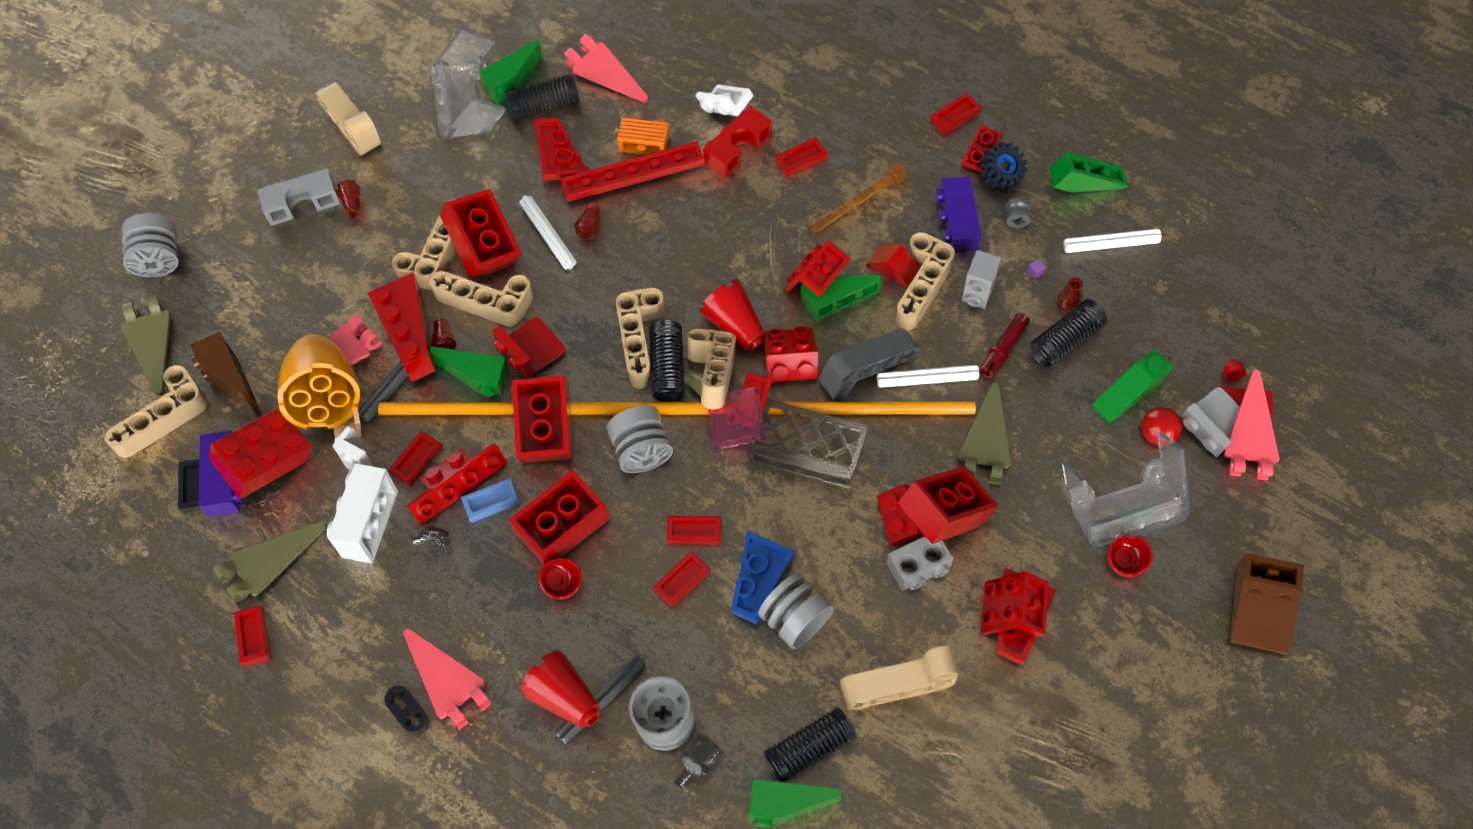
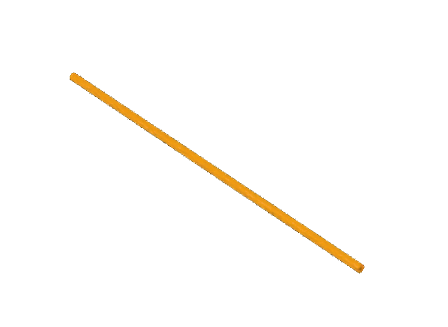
(680, 408)

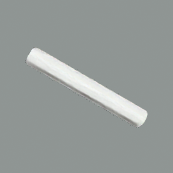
(547, 232)
(1112, 240)
(927, 376)

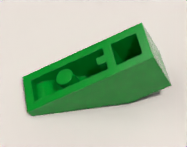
(510, 71)
(1085, 174)
(840, 294)
(479, 371)
(1133, 386)
(781, 802)

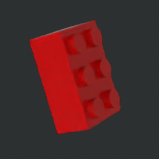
(480, 233)
(542, 419)
(259, 453)
(947, 504)
(559, 518)

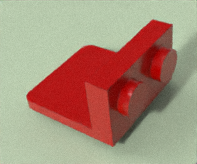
(529, 346)
(791, 354)

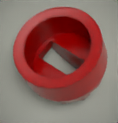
(1234, 370)

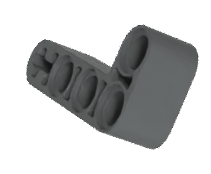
(866, 360)

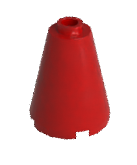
(733, 313)
(561, 690)

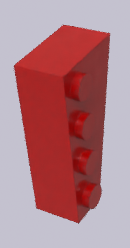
(404, 320)

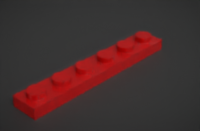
(632, 171)

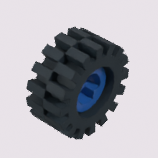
(993, 170)

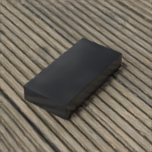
(188, 486)

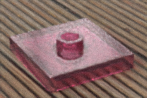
(737, 420)

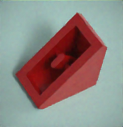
(894, 263)

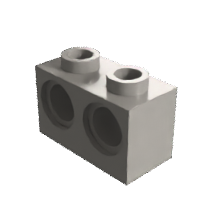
(981, 279)
(915, 555)

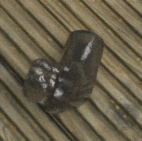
(431, 533)

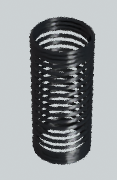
(512, 102)
(666, 338)
(1049, 347)
(813, 746)

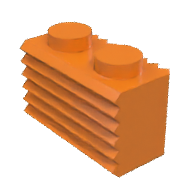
(642, 136)

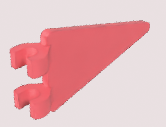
(603, 68)
(353, 348)
(1253, 433)
(445, 680)

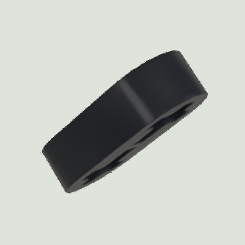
(401, 714)

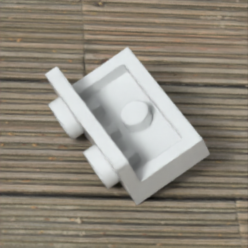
(725, 100)
(351, 449)

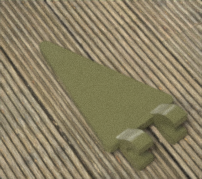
(149, 339)
(988, 438)
(265, 561)

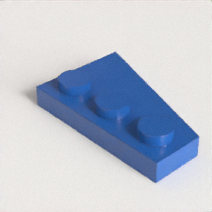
(761, 571)

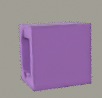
(1036, 268)

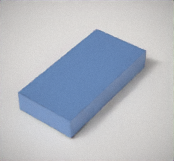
(490, 500)

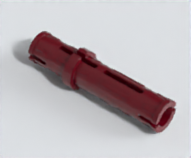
(999, 353)

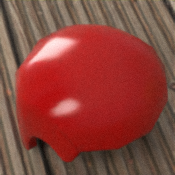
(1161, 420)
(1129, 556)
(560, 578)

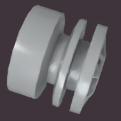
(149, 245)
(639, 439)
(795, 610)
(650, 704)

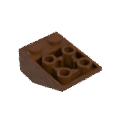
(1266, 603)

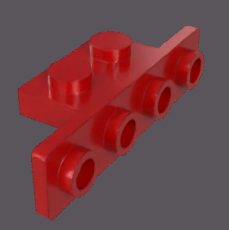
(454, 479)

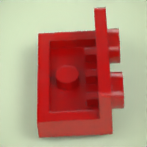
(897, 523)

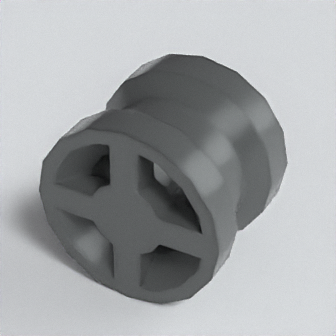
(1018, 213)

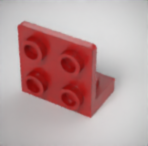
(818, 268)
(1015, 603)

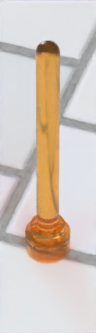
(895, 175)

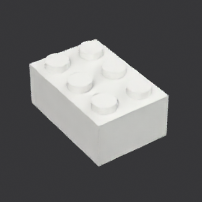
(362, 513)

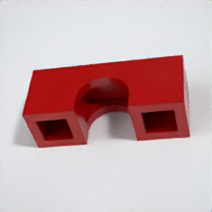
(748, 128)

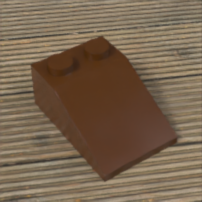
(222, 368)

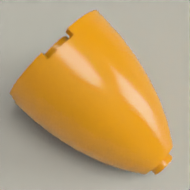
(316, 384)

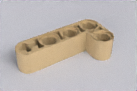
(354, 125)
(428, 261)
(922, 285)
(450, 288)
(635, 339)
(718, 352)
(130, 437)
(901, 680)

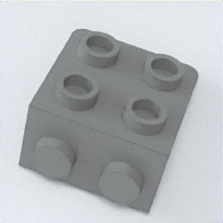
(1212, 420)

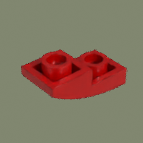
(983, 141)

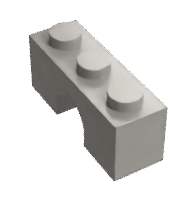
(280, 198)

